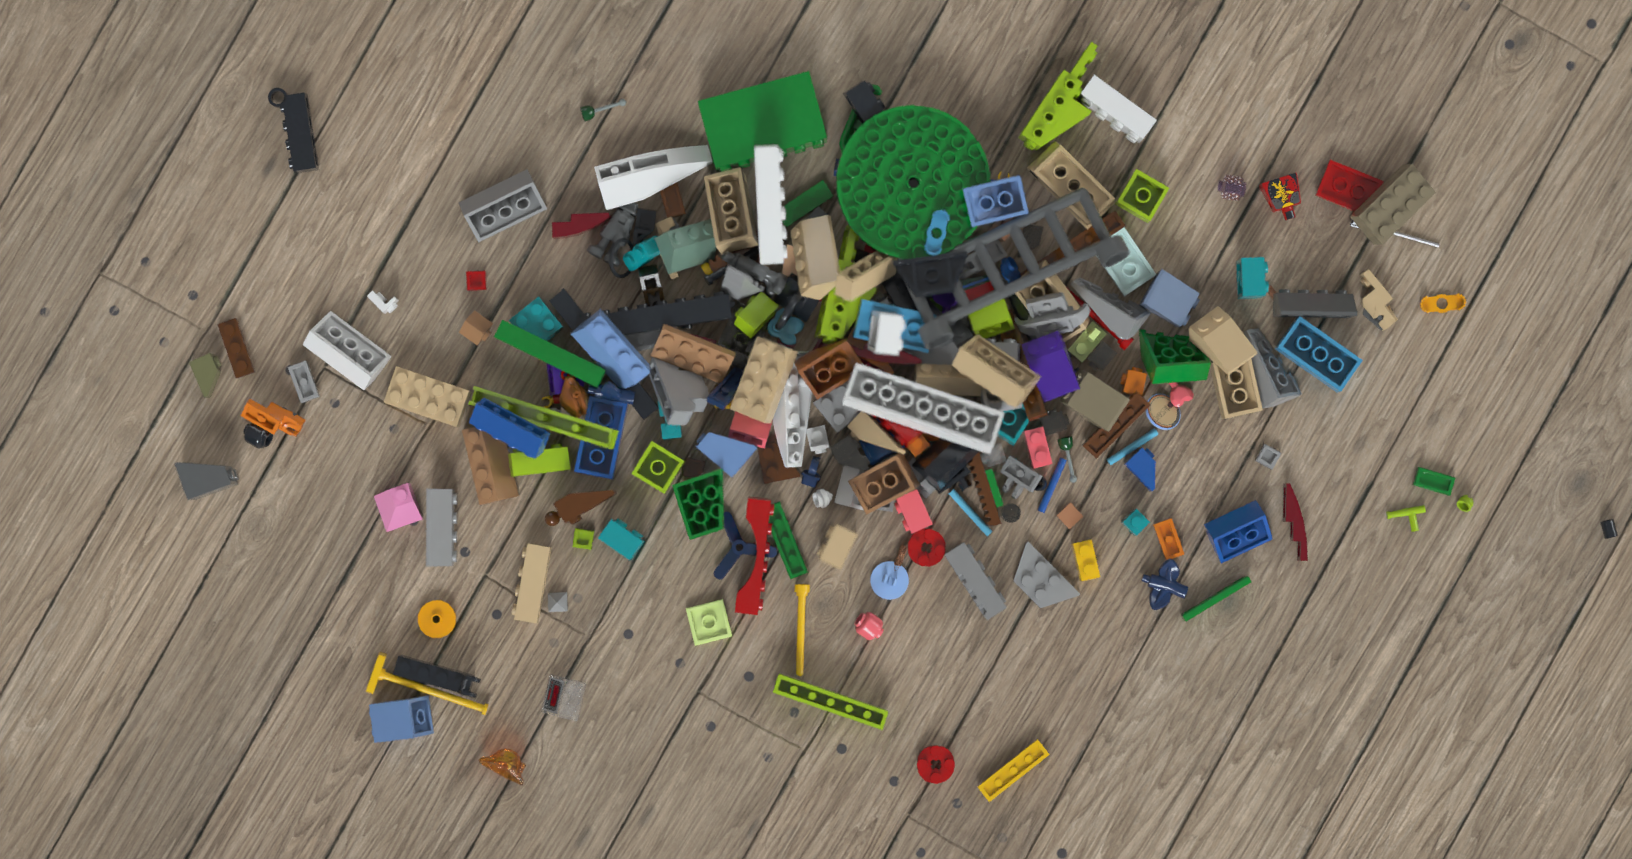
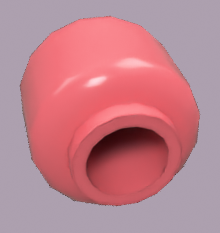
(869, 626)

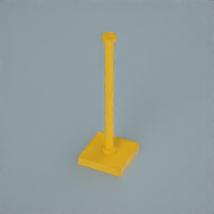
(379, 674)

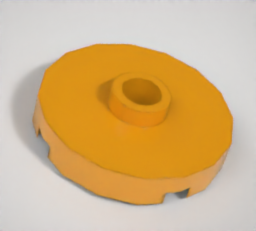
(446, 623)

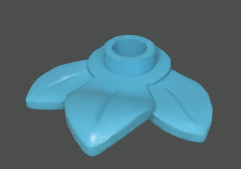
(787, 333)

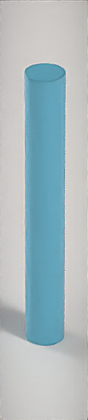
(1131, 447)
(970, 512)

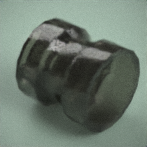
(1010, 513)

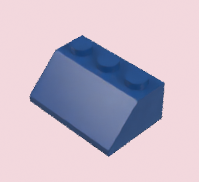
(1238, 531)

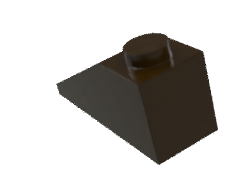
(651, 284)

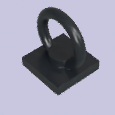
(794, 303)

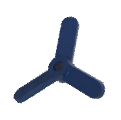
(733, 555)

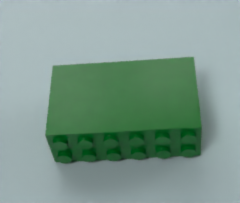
(763, 114)

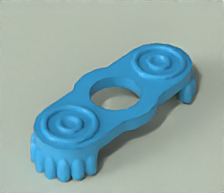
(939, 220)

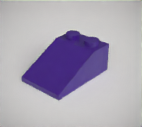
(1051, 361)

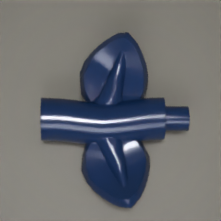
(610, 392)
(1165, 585)

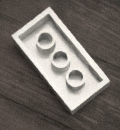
(1116, 109)

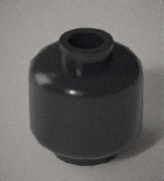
(257, 436)

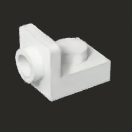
(379, 300)
(818, 439)

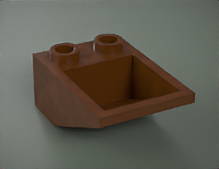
(576, 504)

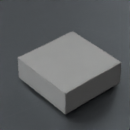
(1268, 456)

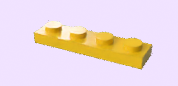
(1013, 770)

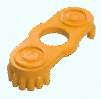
(1454, 302)

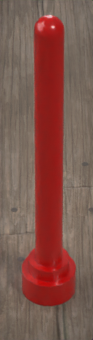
(1123, 342)

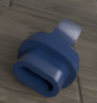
(810, 476)

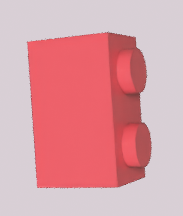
(749, 430)
(1037, 447)
(913, 511)

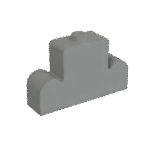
(677, 391)

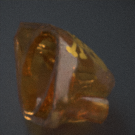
(505, 763)

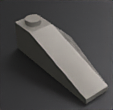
(1118, 315)
(1272, 380)

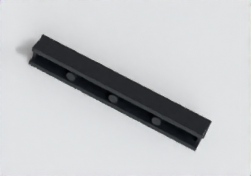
(569, 311)

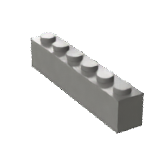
(947, 354)

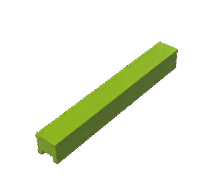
(550, 419)

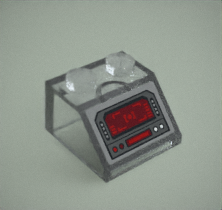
(564, 697)

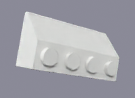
(346, 350)

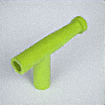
(1411, 512)

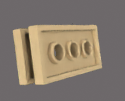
(1058, 159)

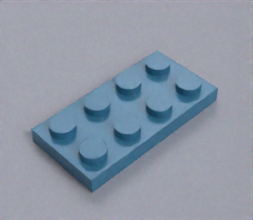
(913, 321)

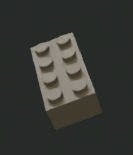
(1392, 204)

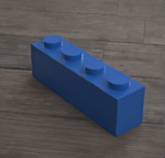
(509, 428)

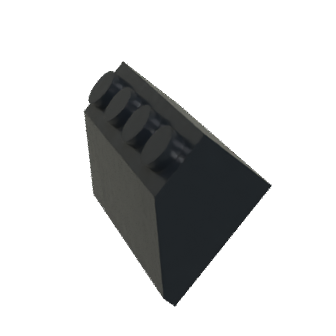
(943, 461)

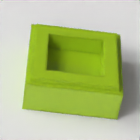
(583, 538)

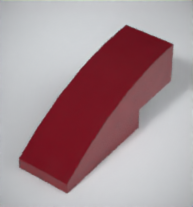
(579, 224)

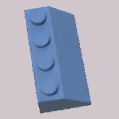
(611, 350)

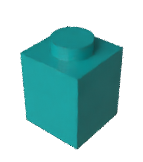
(1135, 522)

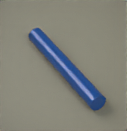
(1052, 484)

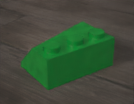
(1172, 358)
(701, 503)

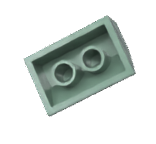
(687, 246)

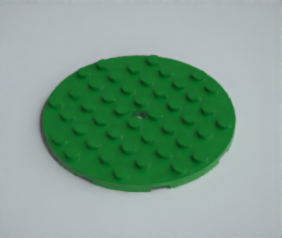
(877, 171)

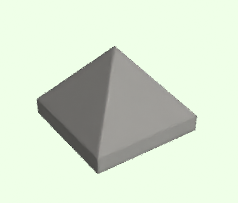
(557, 602)

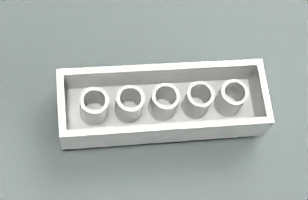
(769, 204)

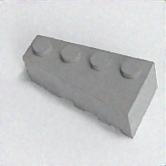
(975, 581)

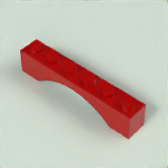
(748, 596)

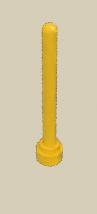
(801, 591)

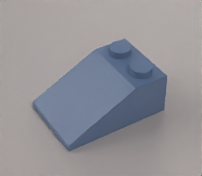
(995, 200)

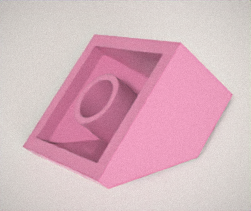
(398, 507)

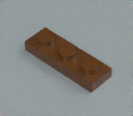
(236, 348)

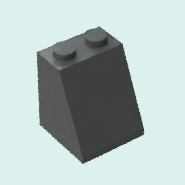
(204, 479)

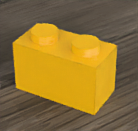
(1085, 560)

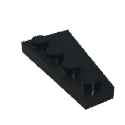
(900, 294)

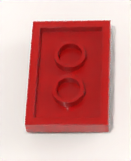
(1346, 186)

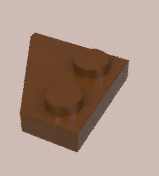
(773, 466)

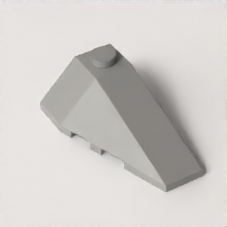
(739, 285)

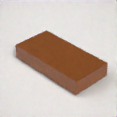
(673, 201)

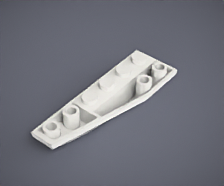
(648, 173)
(792, 418)

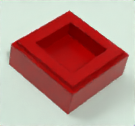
(476, 280)

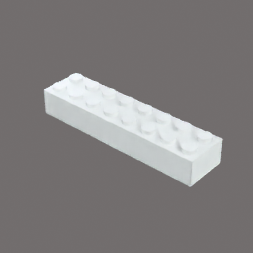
(923, 408)

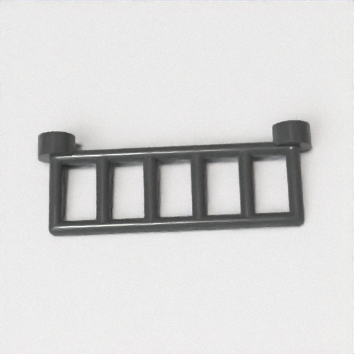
(1108, 250)

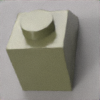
(207, 372)

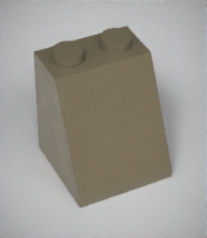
(1095, 401)

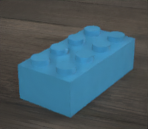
(1318, 354)

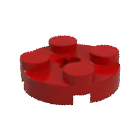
(930, 537)
(935, 775)

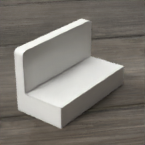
(845, 494)

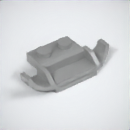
(1051, 314)

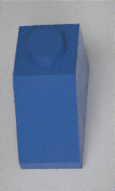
(1143, 467)

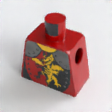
(1282, 194)

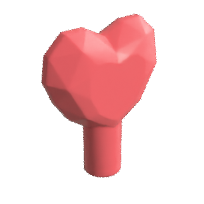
(1179, 394)

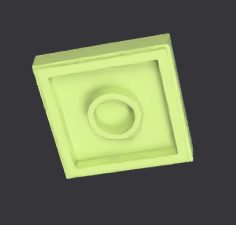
(708, 622)

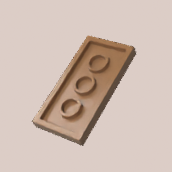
(692, 353)

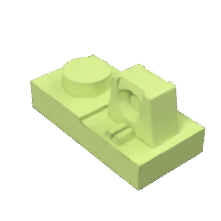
(1087, 342)

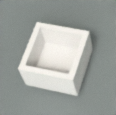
(885, 332)

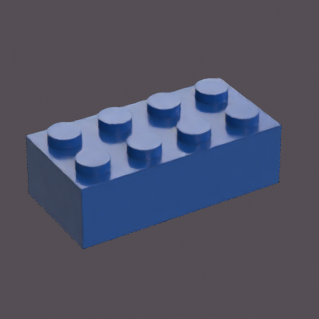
(594, 458)

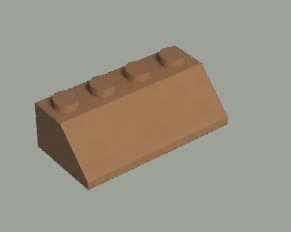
(489, 466)

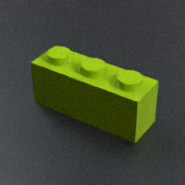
(550, 460)

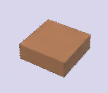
(1069, 516)

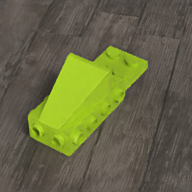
(1059, 108)
(836, 313)

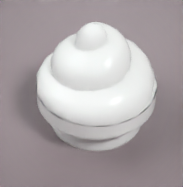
(822, 498)

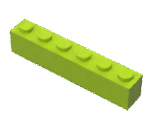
(830, 701)

